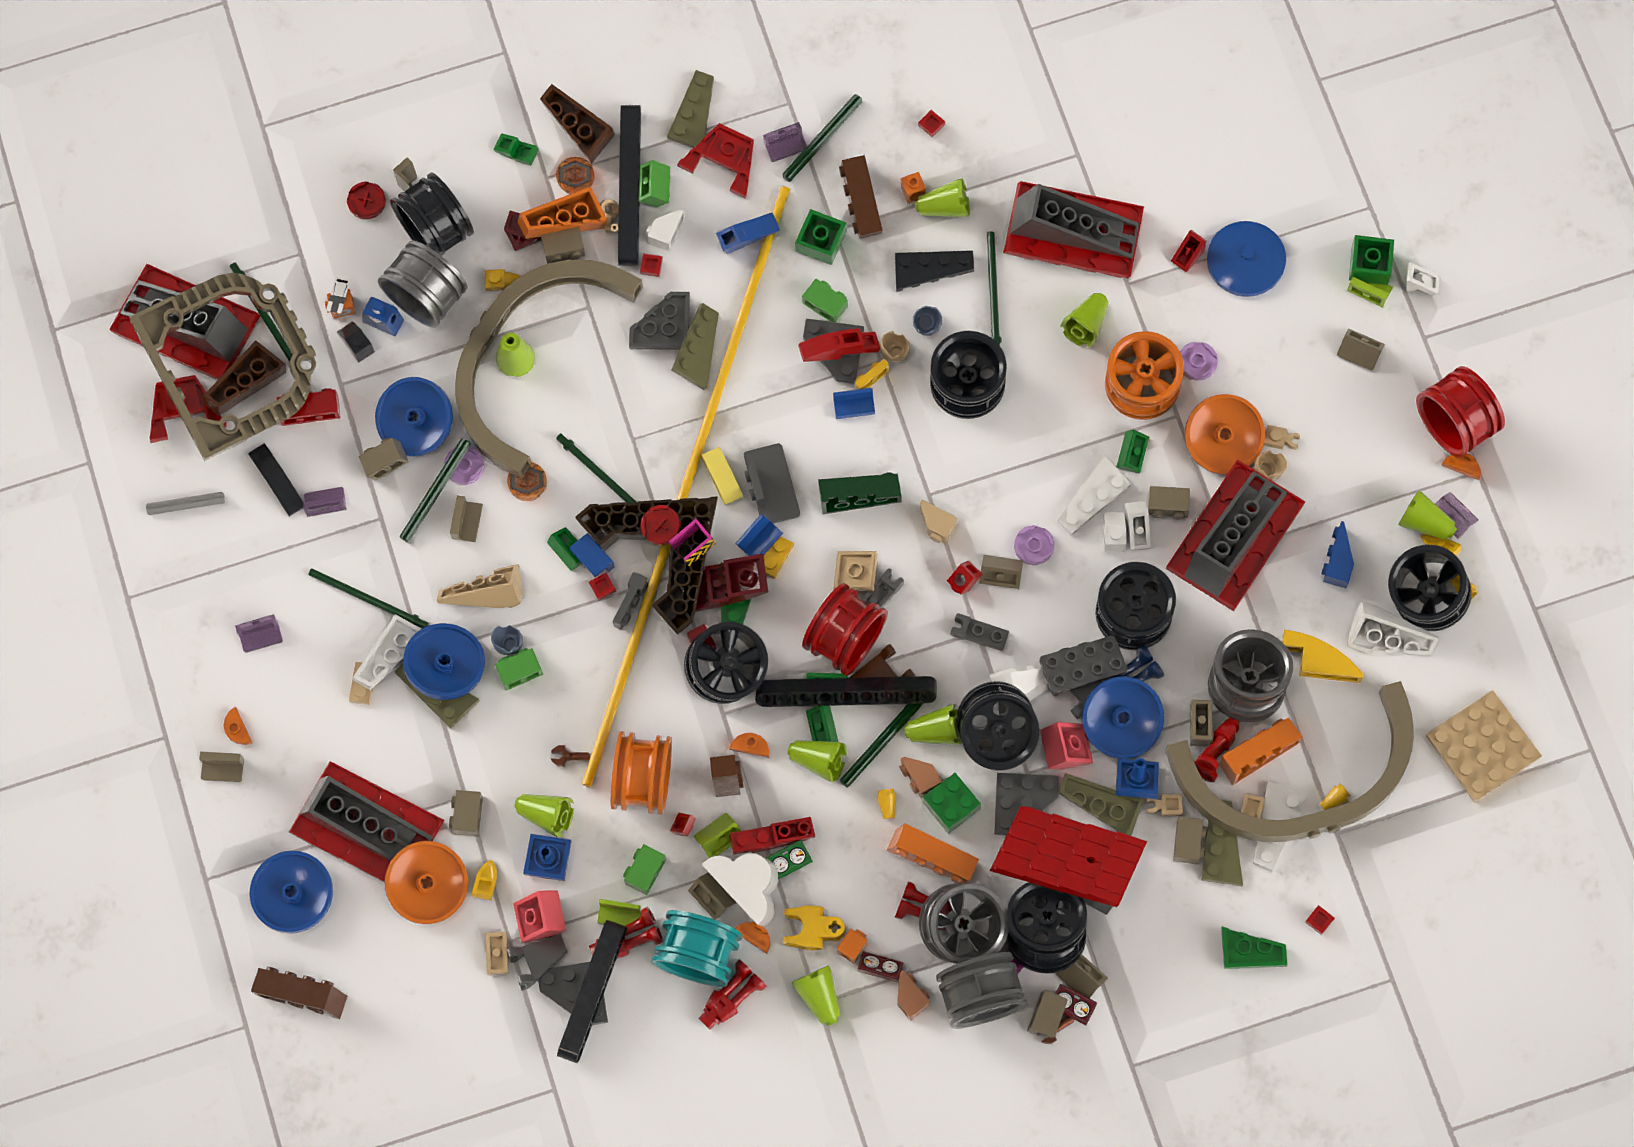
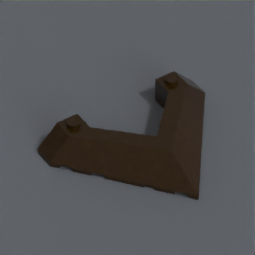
(623, 520)

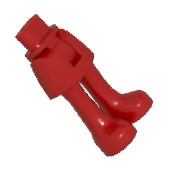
(1222, 741)
(912, 894)
(651, 935)
(720, 1007)

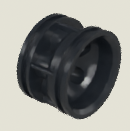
(987, 355)
(1113, 623)
(981, 702)
(1041, 905)

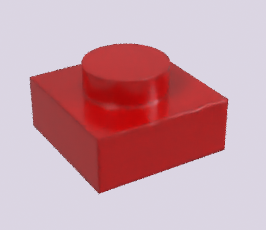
(931, 123)
(651, 265)
(602, 586)
(683, 824)
(1319, 920)

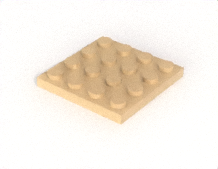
(1483, 746)

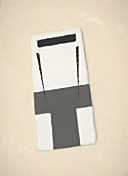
(338, 295)

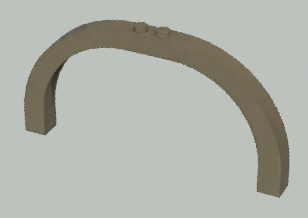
(492, 321)
(1311, 825)

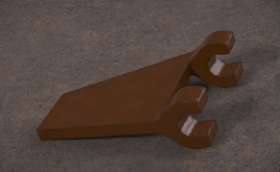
(878, 666)

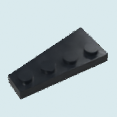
(925, 267)

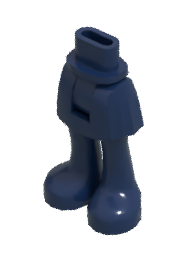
(1143, 658)

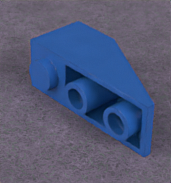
(747, 232)
(1341, 561)

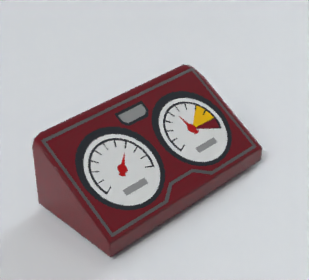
(880, 966)
(1078, 1006)

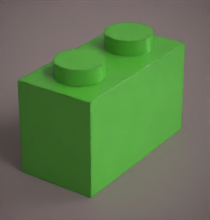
(654, 183)
(825, 300)
(518, 668)
(644, 869)

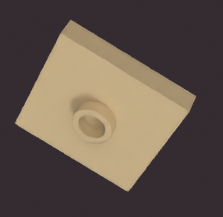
(856, 569)

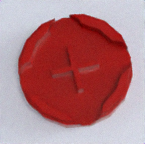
(366, 200)
(660, 525)

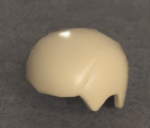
(894, 347)
(1271, 464)

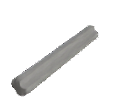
(185, 503)

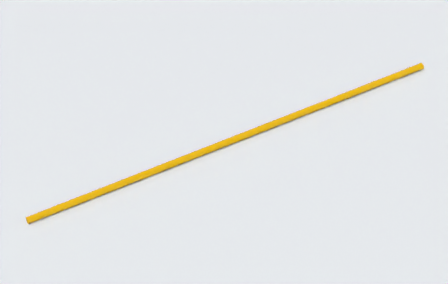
(683, 493)

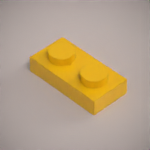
(876, 372)
(776, 556)

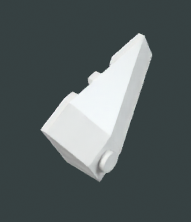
(1383, 631)
(1030, 682)

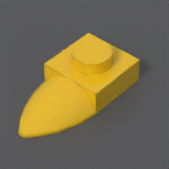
(498, 279)
(1448, 544)
(485, 881)

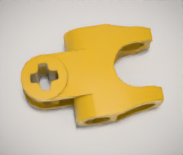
(815, 928)

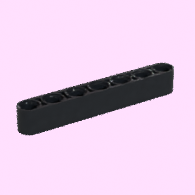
(592, 991)

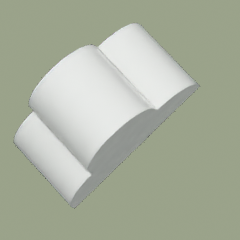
(749, 882)

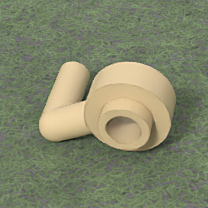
(613, 212)

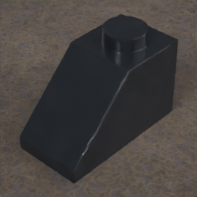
(356, 341)

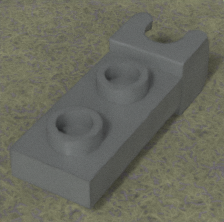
(637, 585)
(883, 589)
(980, 632)

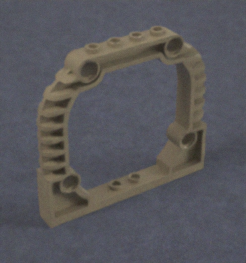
(210, 435)

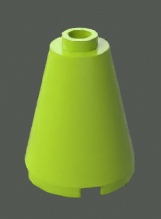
(945, 201)
(1085, 321)
(514, 355)
(1427, 518)
(935, 727)
(819, 757)
(546, 812)
(819, 994)

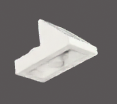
(1422, 279)

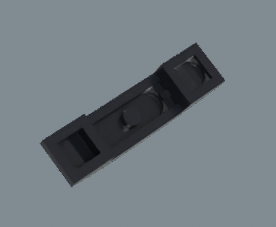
(276, 479)

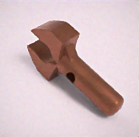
(567, 755)
(1063, 1023)

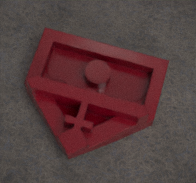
(515, 233)

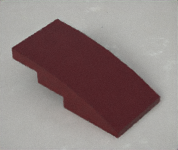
(732, 582)

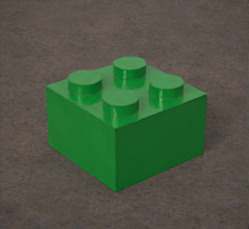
(820, 237)
(1371, 259)
(951, 803)

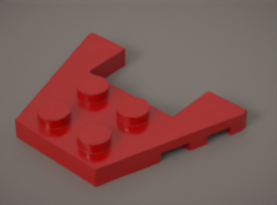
(726, 149)
(165, 409)

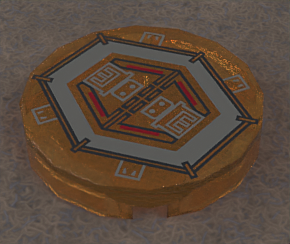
(574, 174)
(530, 486)

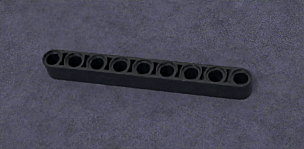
(629, 185)
(846, 691)

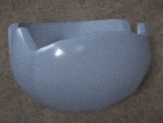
(927, 320)
(506, 640)

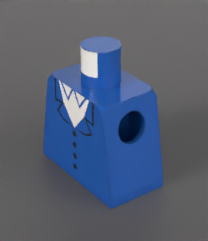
(379, 315)

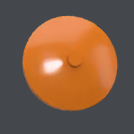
(1224, 431)
(426, 882)

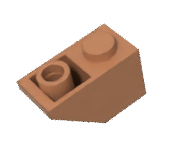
(922, 775)
(910, 997)

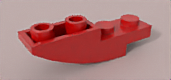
(838, 343)
(772, 836)

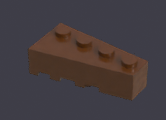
(580, 124)
(861, 197)
(245, 377)
(726, 775)
(299, 991)

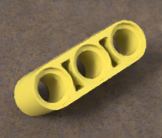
(722, 475)

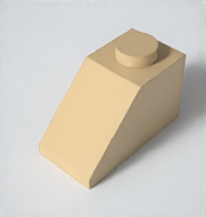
(937, 522)

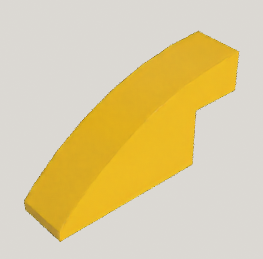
(1320, 658)

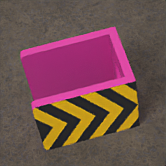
(685, 534)

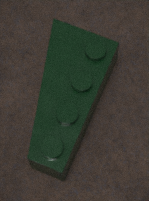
(858, 492)

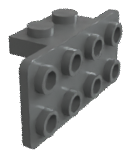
(771, 483)
(1083, 664)

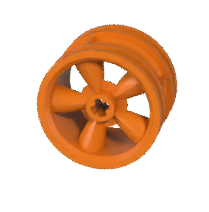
(1168, 358)
(641, 772)

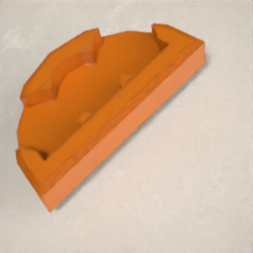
(1465, 465)
(235, 728)
(750, 744)
(755, 935)

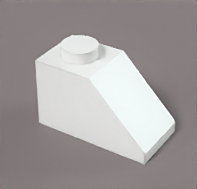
(665, 229)
(1138, 525)
(1114, 532)

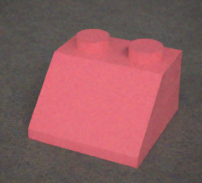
(1065, 745)
(539, 916)

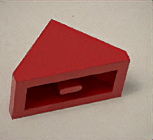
(1189, 251)

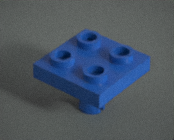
(1137, 778)
(547, 857)

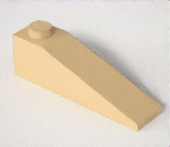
(493, 591)

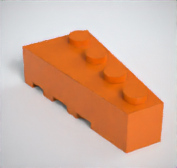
(568, 212)
(1259, 750)
(932, 854)

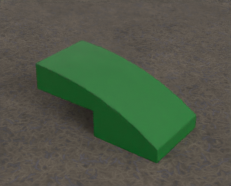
(515, 149)

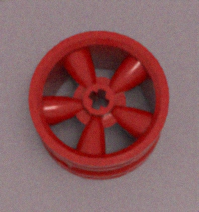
(1460, 411)
(844, 629)

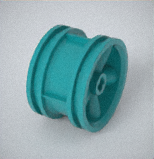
(696, 948)

